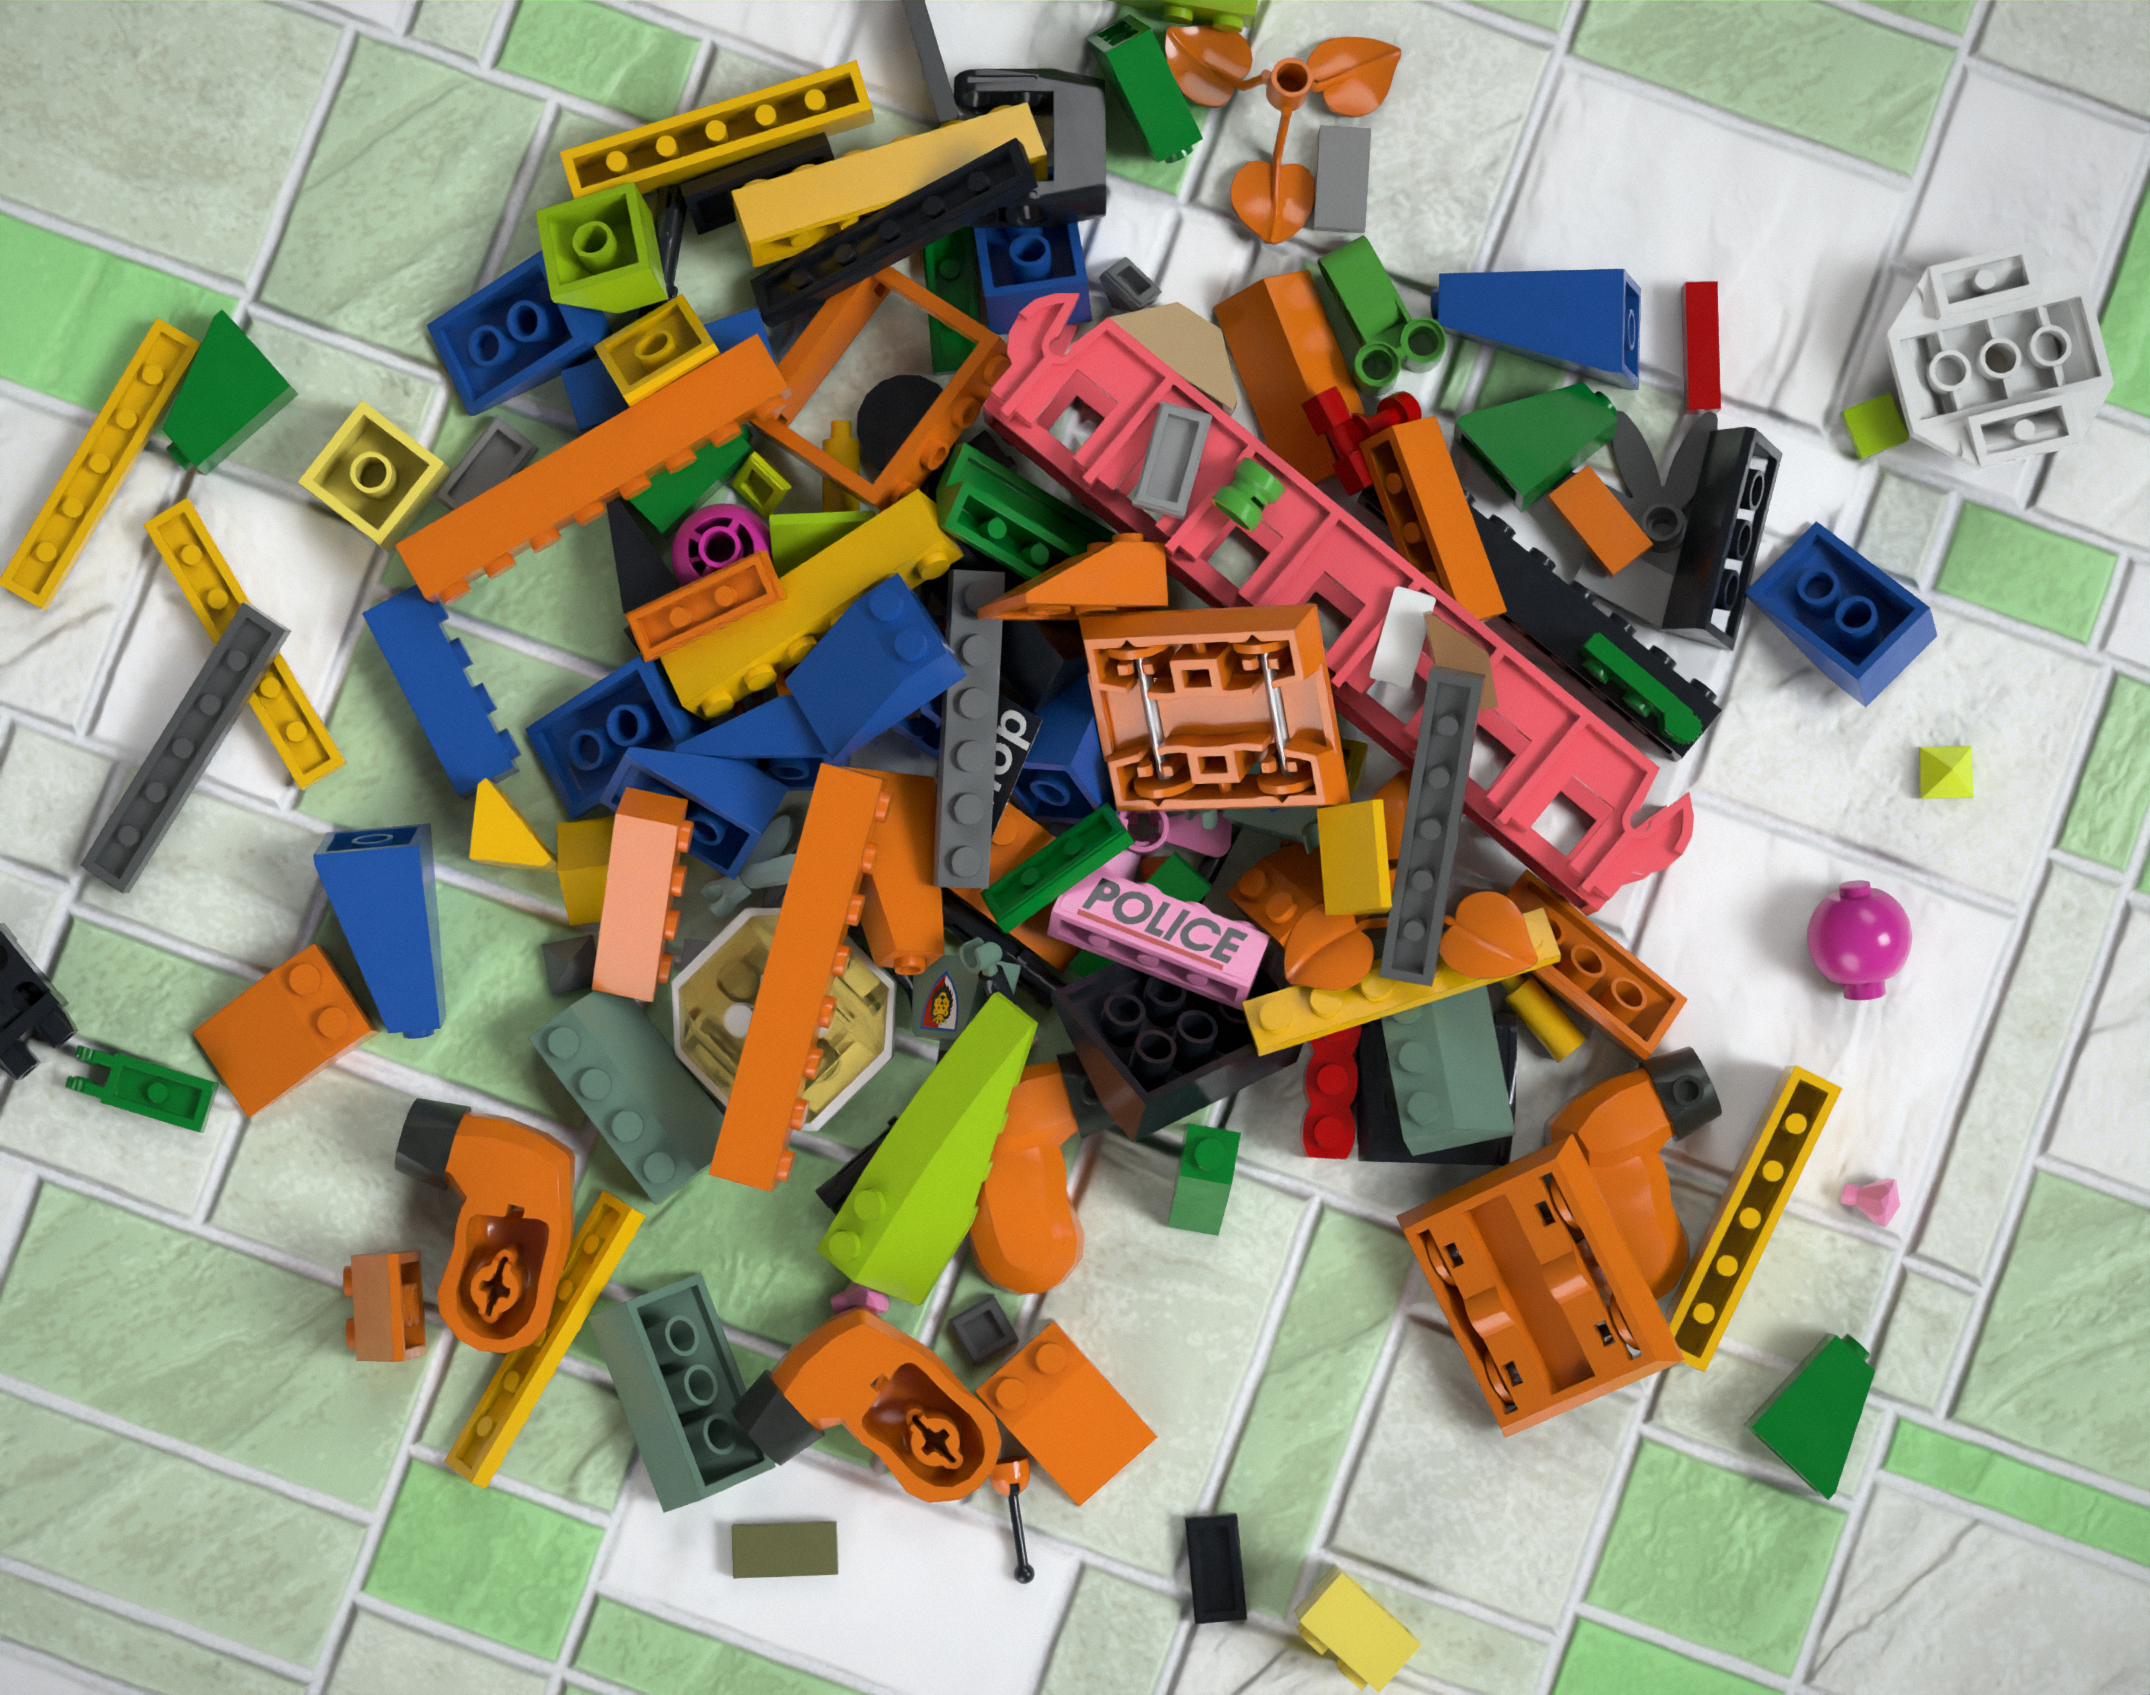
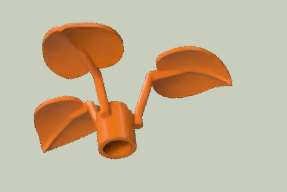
(1347, 70)
(1482, 942)

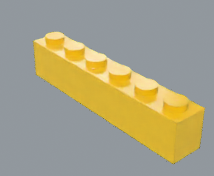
(722, 133)
(820, 200)
(755, 650)
(1748, 1212)

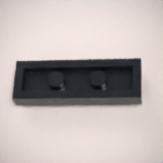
(711, 197)

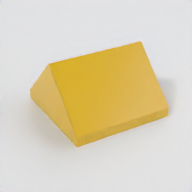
(656, 350)
(504, 836)
(1354, 858)
(583, 866)

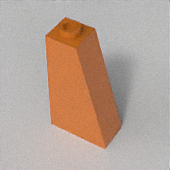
(901, 904)

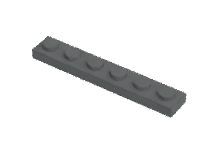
(968, 734)
(185, 748)
(1432, 825)

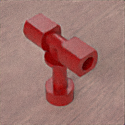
(1330, 415)

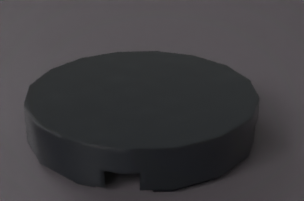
(893, 404)

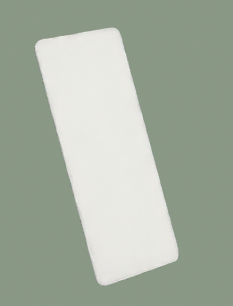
(1401, 637)

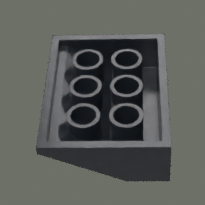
(1161, 1047)

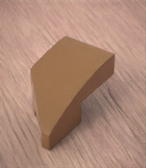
(1461, 652)

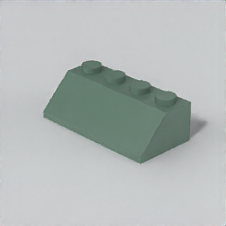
(1447, 1071)
(633, 1090)
(679, 1391)

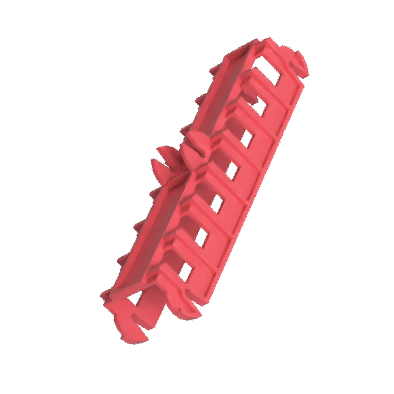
(1329, 552)

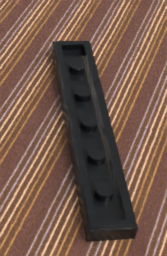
(894, 233)

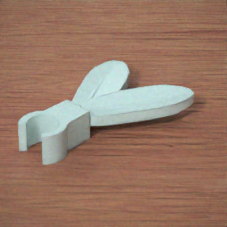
(760, 870)

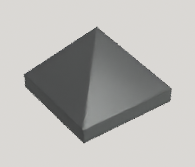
(1128, 286)
(570, 964)

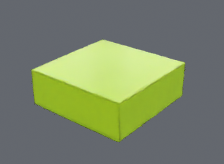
(1874, 426)

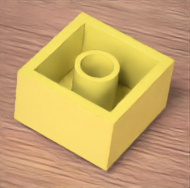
(375, 476)
(1356, 1629)

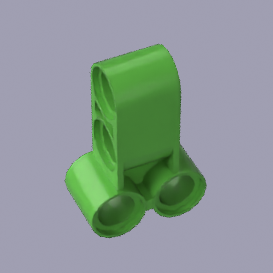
(1377, 315)

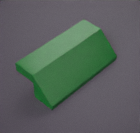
(1010, 515)

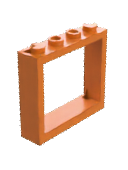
(930, 441)

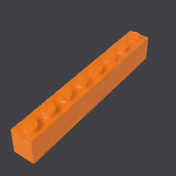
(594, 470)
(800, 977)

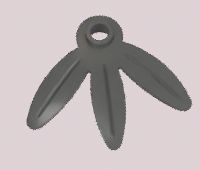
(1650, 500)

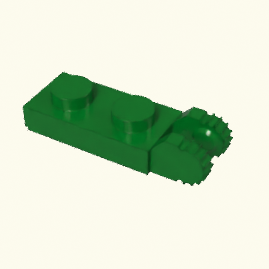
(1642, 690)
(148, 1089)

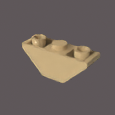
(1187, 346)

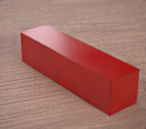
(1701, 347)

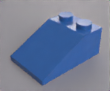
(1028, 265)
(514, 337)
(1843, 613)
(873, 668)
(593, 730)
(768, 738)
(724, 797)

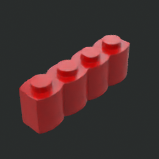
(1329, 1089)

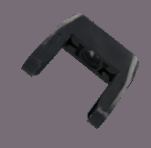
(1078, 141)
(1380, 1129)

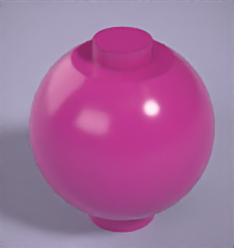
(716, 539)
(1859, 939)

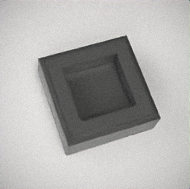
(983, 1330)

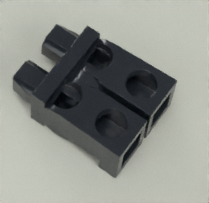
(27, 1006)

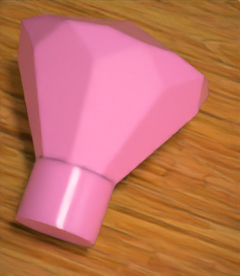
(1876, 1200)
(860, 1296)

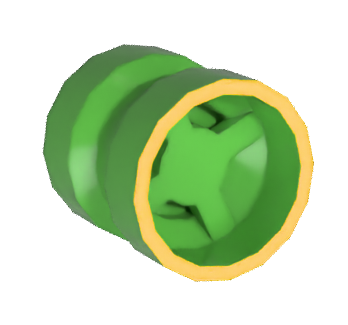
(1248, 494)

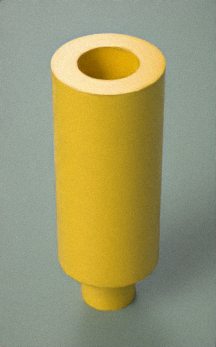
(846, 452)
(1542, 1016)

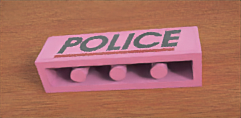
(1161, 936)

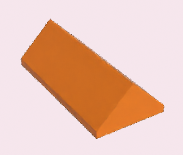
(1283, 359)
(1599, 975)

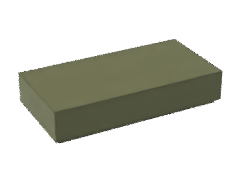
(785, 1549)

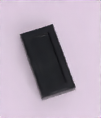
(1216, 1568)

